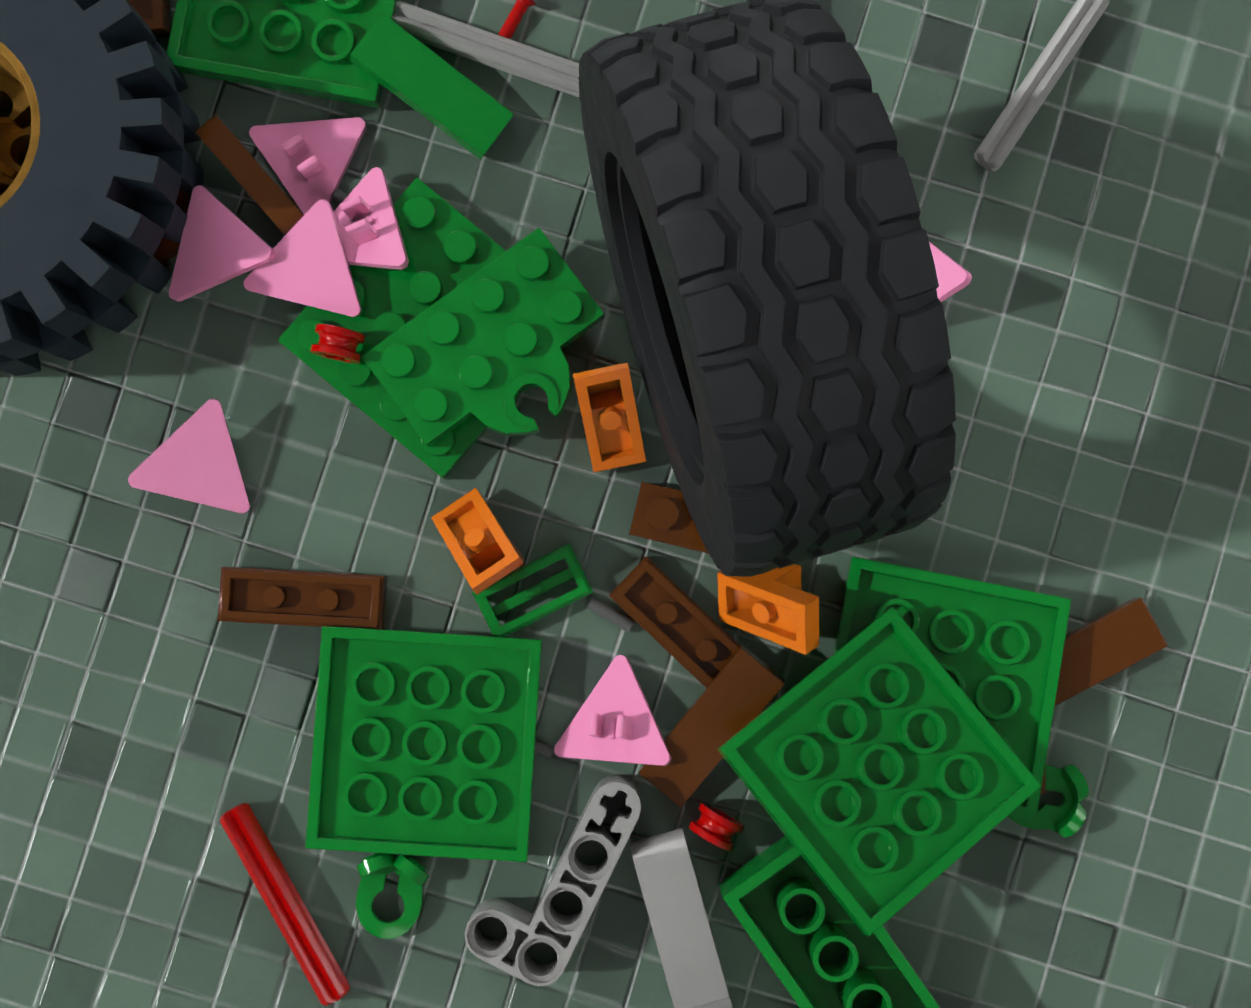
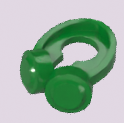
(1069, 814)
(410, 887)

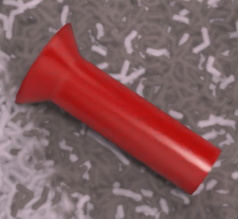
(515, 17)

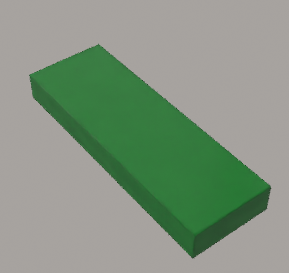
(431, 86)

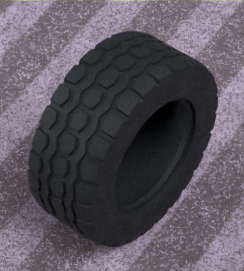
(772, 280)

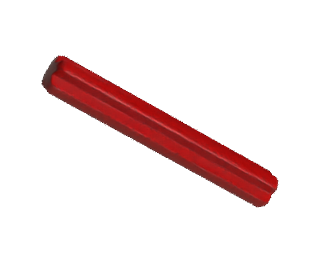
(285, 904)

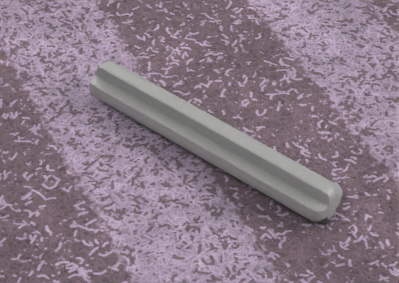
(488, 48)
(1039, 83)

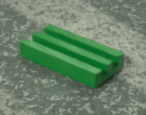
(574, 571)

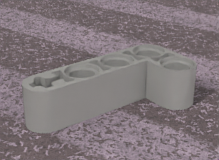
(569, 875)
(679, 921)

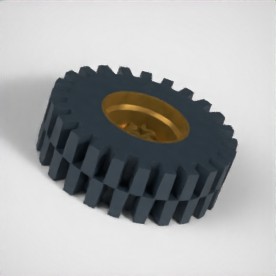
(84, 171)

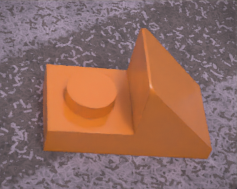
(610, 417)
(477, 541)
(771, 607)

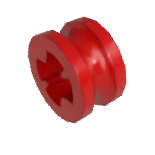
(337, 343)
(716, 826)

